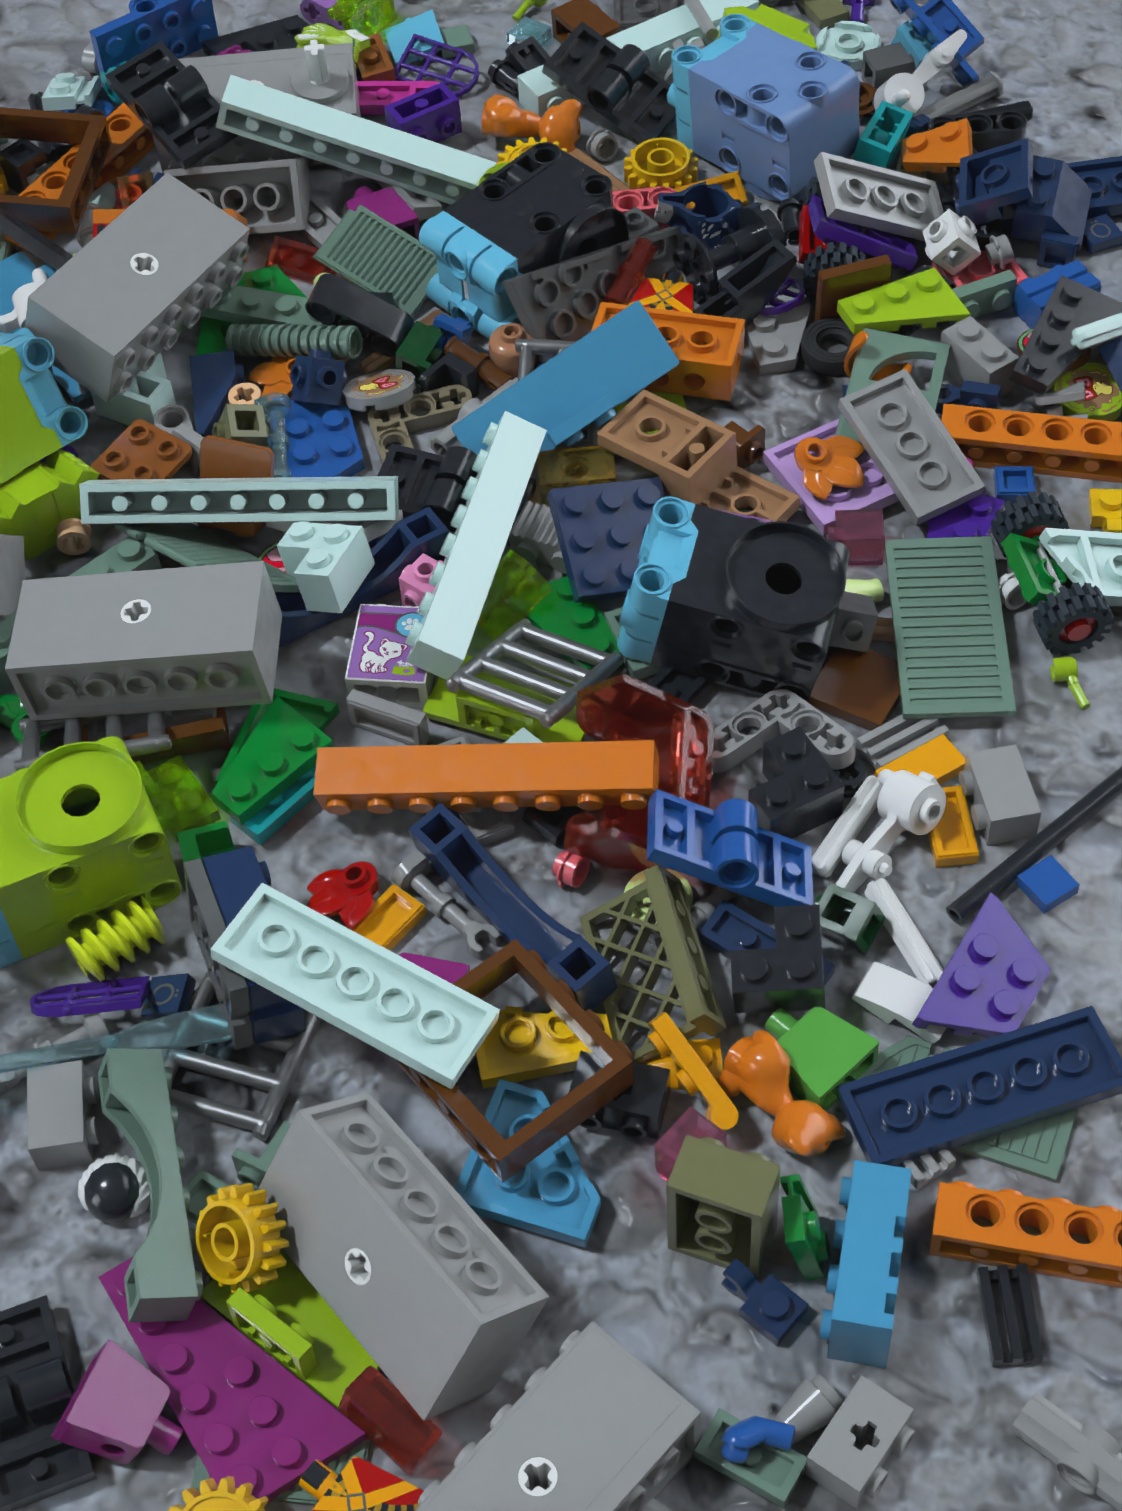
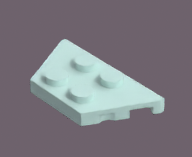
(1088, 558)

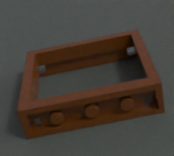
(90, 132)
(514, 1153)

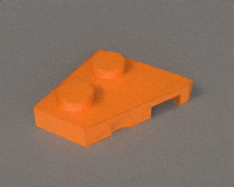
(937, 147)

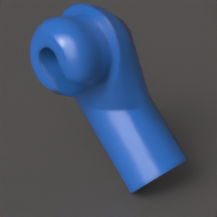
(752, 1432)

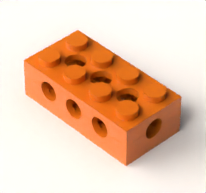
(703, 368)

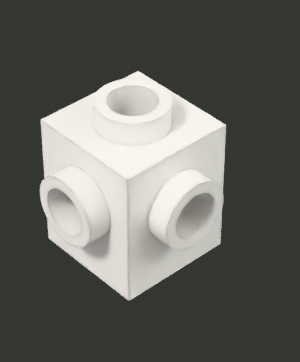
(951, 242)

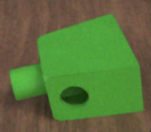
(822, 1052)

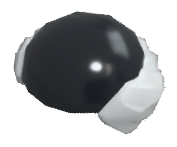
(114, 1188)

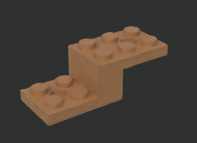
(692, 458)

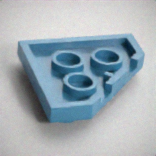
(546, 1194)

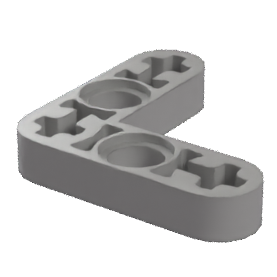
(775, 715)

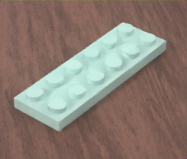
(356, 985)

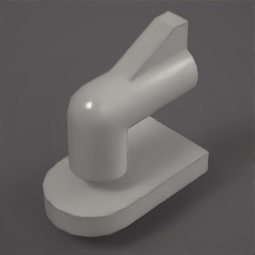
(1070, 393)

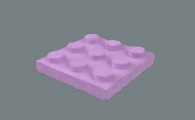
(872, 495)

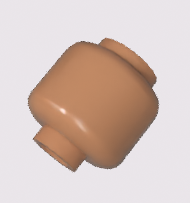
(503, 348)

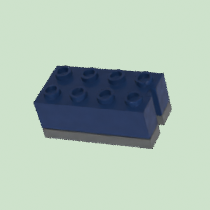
(215, 895)

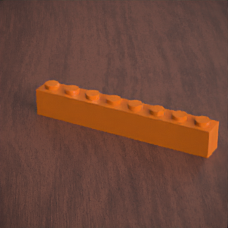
(487, 776)

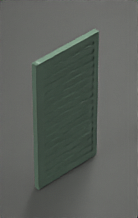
(948, 628)

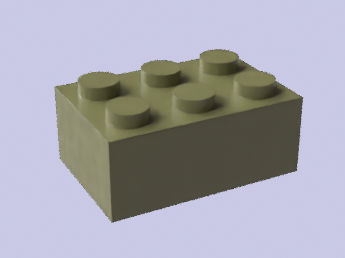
(722, 1204)

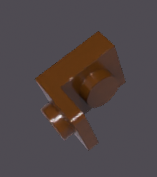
(748, 444)

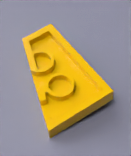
(529, 1047)

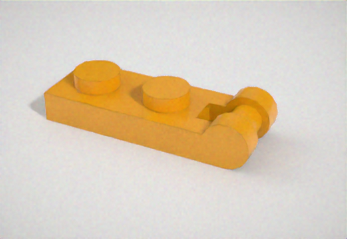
(693, 1074)

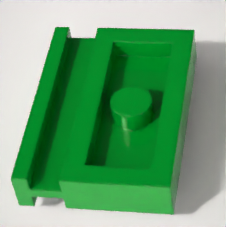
(802, 1229)

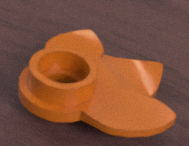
(273, 375)
(833, 467)

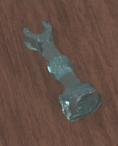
(276, 408)

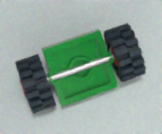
(1066, 612)

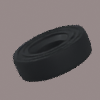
(822, 331)

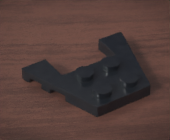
(264, 37)

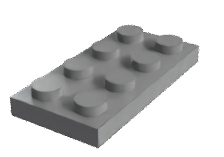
(877, 196)
(911, 447)

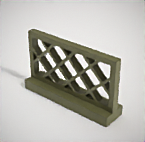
(678, 945)

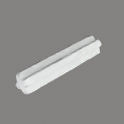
(846, 827)
(904, 932)

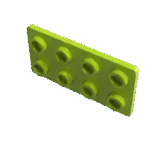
(495, 720)
(295, 1329)

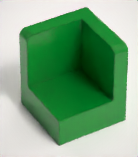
(205, 841)

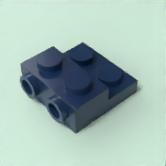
(994, 180)

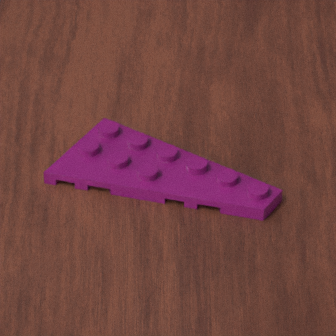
(235, 1399)

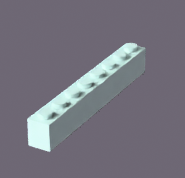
(653, 36)
(348, 141)
(239, 499)
(476, 547)

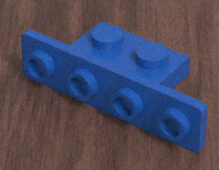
(939, 21)

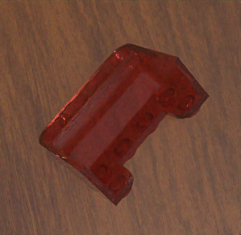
(684, 741)

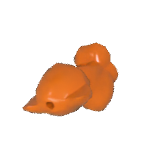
(559, 123)
(761, 1072)

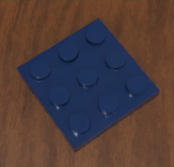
(602, 533)

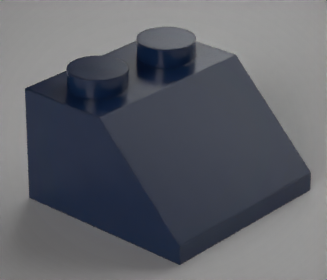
(1057, 204)

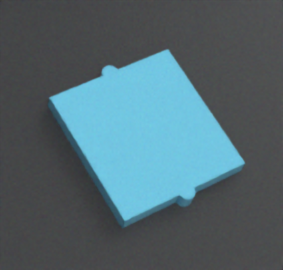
(401, 34)

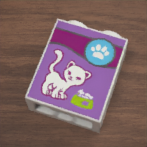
(380, 655)

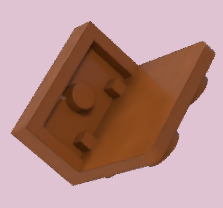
(142, 454)
(234, 459)

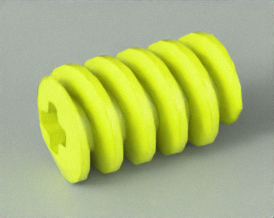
(116, 939)

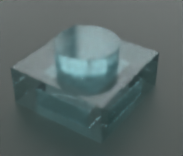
(529, 27)

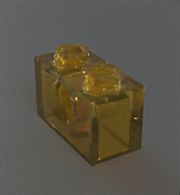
(574, 468)

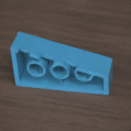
(869, 1264)

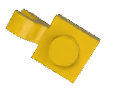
(1105, 509)

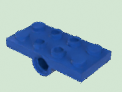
(177, 23)
(729, 849)

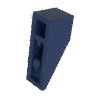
(211, 381)

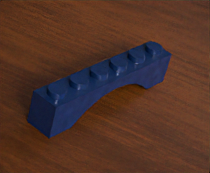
(397, 549)
(490, 891)

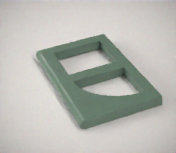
(887, 348)

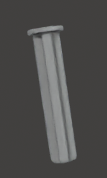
(965, 98)

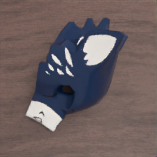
(709, 220)

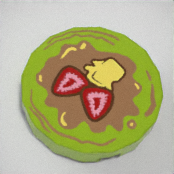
(1102, 396)

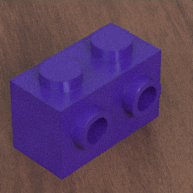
(427, 114)

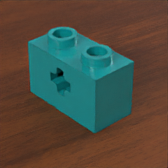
(883, 135)

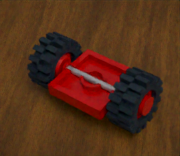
(817, 254)

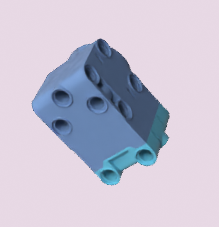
(764, 106)

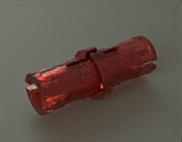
(631, 272)

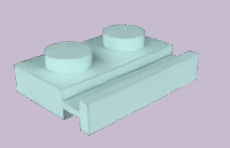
(69, 91)

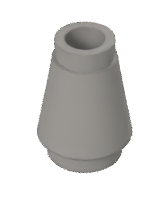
(810, 1407)

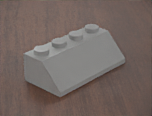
(266, 193)

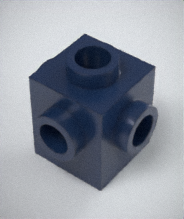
(318, 378)

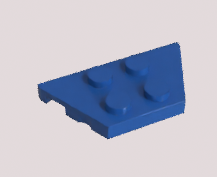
(322, 441)

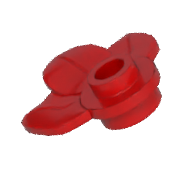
(345, 892)

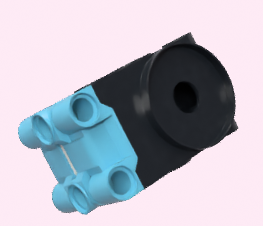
(513, 223)
(733, 598)

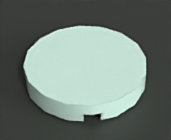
(847, 42)

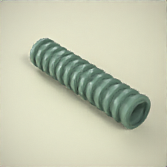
(293, 340)

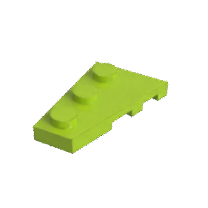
(907, 301)

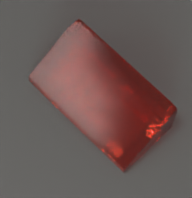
(296, 260)
(389, 1420)

